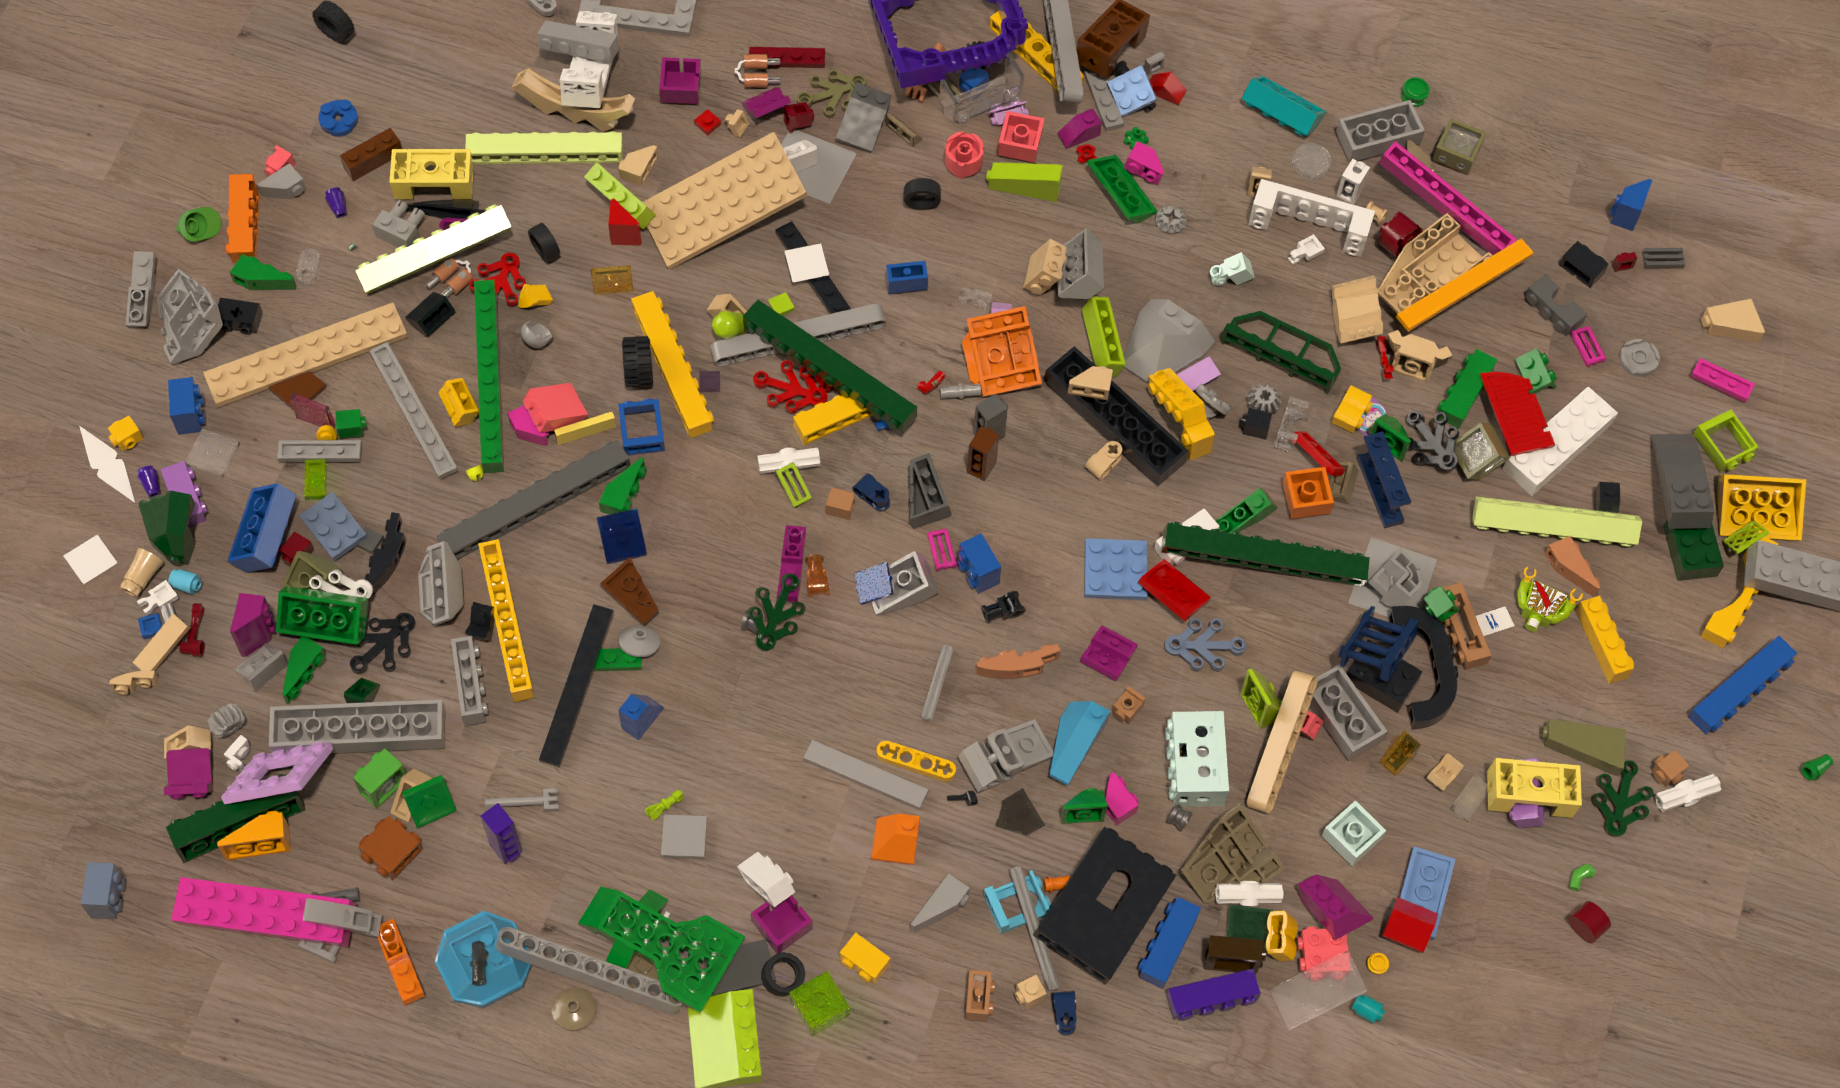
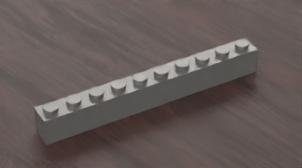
(536, 499)

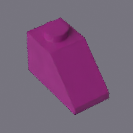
(1080, 129)

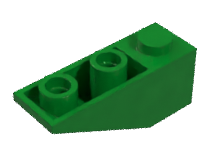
(257, 276)
(620, 491)
(1247, 512)
(302, 662)

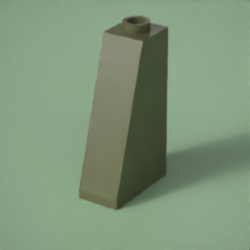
(1588, 743)

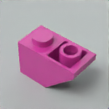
(1144, 163)
(525, 428)
(1119, 801)

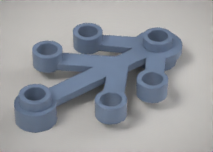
(1202, 645)

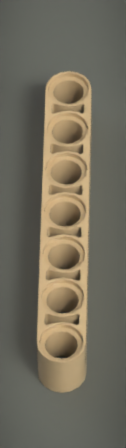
(1282, 742)

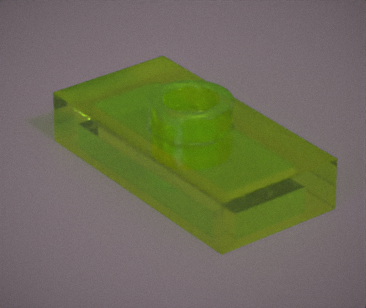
(315, 479)

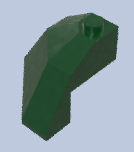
(167, 525)

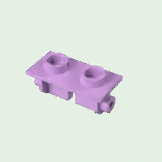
(999, 113)

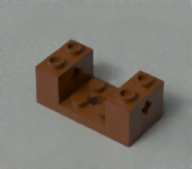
(1104, 39)

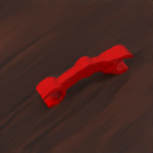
(1381, 344)

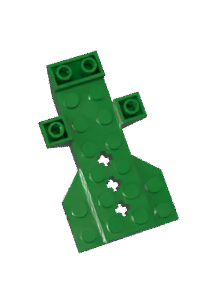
(639, 929)

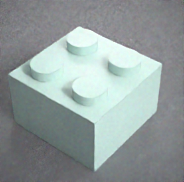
(1353, 833)

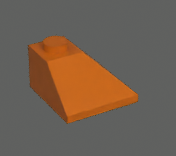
(896, 838)

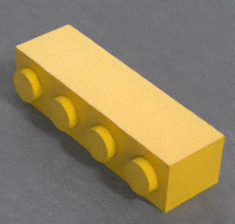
(828, 418)

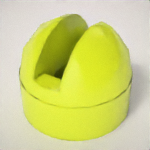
(477, 470)

